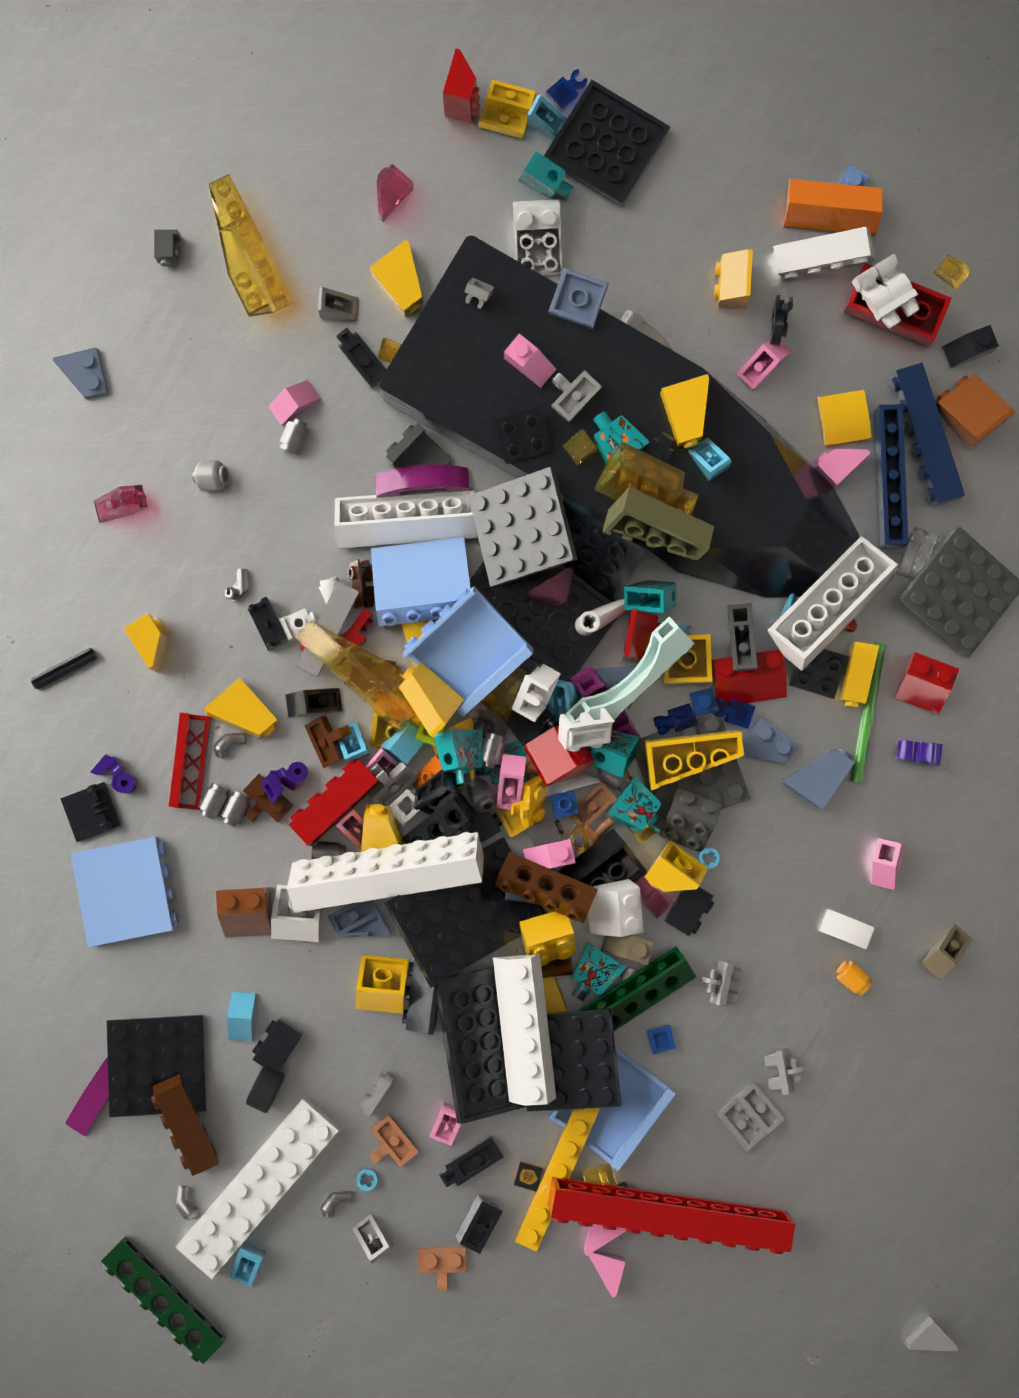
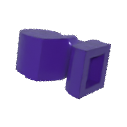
(919, 751)
(290, 778)
(121, 781)

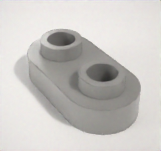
(381, 1084)

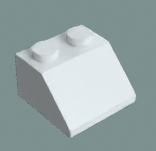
(616, 910)
(291, 925)

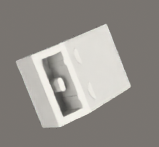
(538, 235)

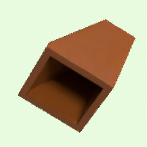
(973, 410)
(244, 911)

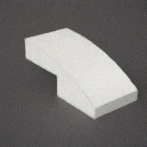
(847, 929)

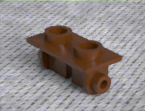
(359, 573)

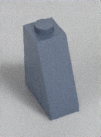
(820, 778)

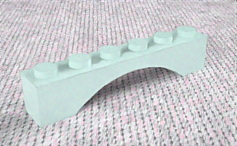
(665, 647)

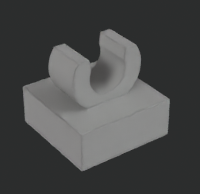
(478, 289)

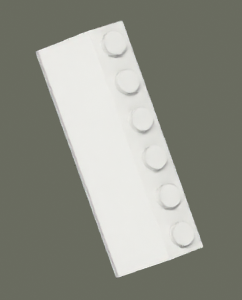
(403, 518)
(832, 602)
(524, 1029)

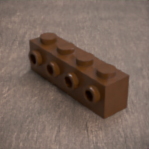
(185, 1125)

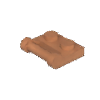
(591, 807)

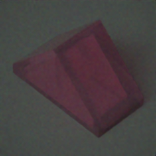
(555, 589)
(652, 898)

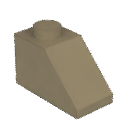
(629, 947)
(947, 951)

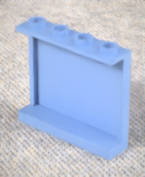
(418, 579)
(469, 648)
(124, 891)
(622, 1128)

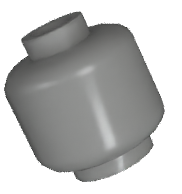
(210, 475)

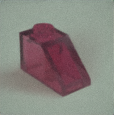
(392, 189)
(120, 503)

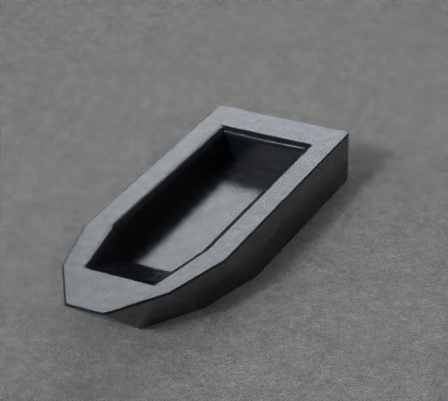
(769, 510)

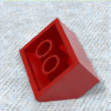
(461, 91)
(752, 685)

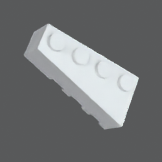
(824, 252)

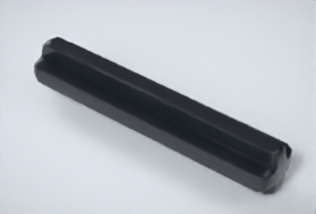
(63, 668)

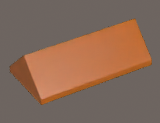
(832, 206)

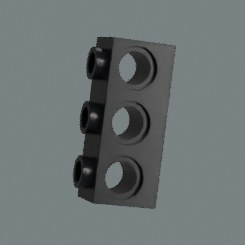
(447, 818)

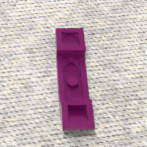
(422, 477)
(591, 683)
(90, 1102)

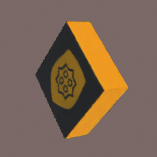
(528, 1176)

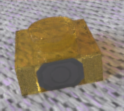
(579, 838)

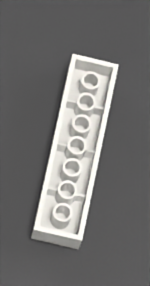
(386, 872)
(258, 1187)

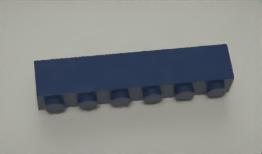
(927, 435)
(891, 476)

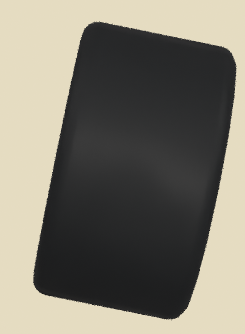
(265, 1089)

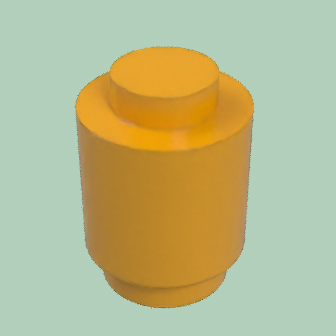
(854, 977)

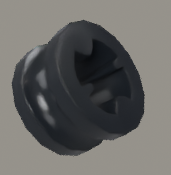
(478, 724)

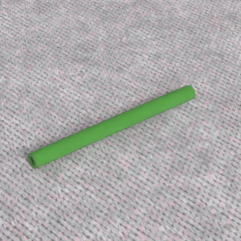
(867, 718)

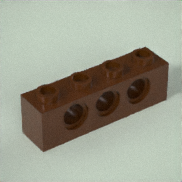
(541, 877)

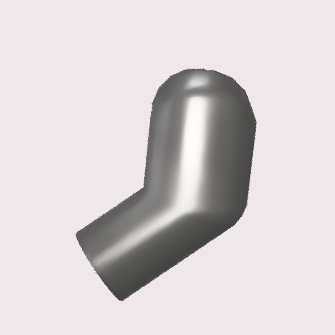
(240, 587)
(226, 741)
(333, 1200)
(183, 1206)

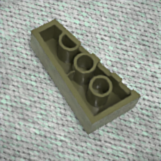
(658, 524)

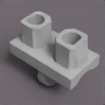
(720, 981)
(784, 1082)

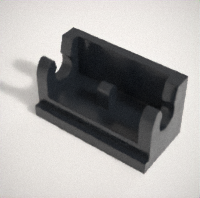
(267, 623)
(435, 790)
(478, 1224)

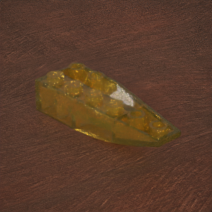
(245, 253)
(362, 672)

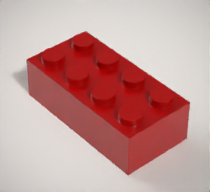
(920, 326)
(330, 805)

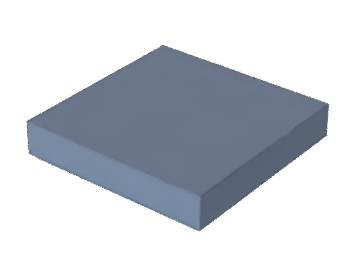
(578, 298)

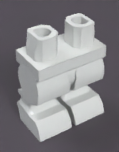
(892, 294)

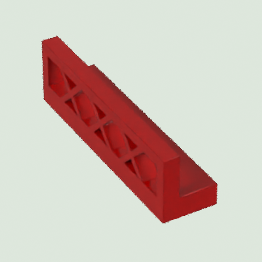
(180, 761)

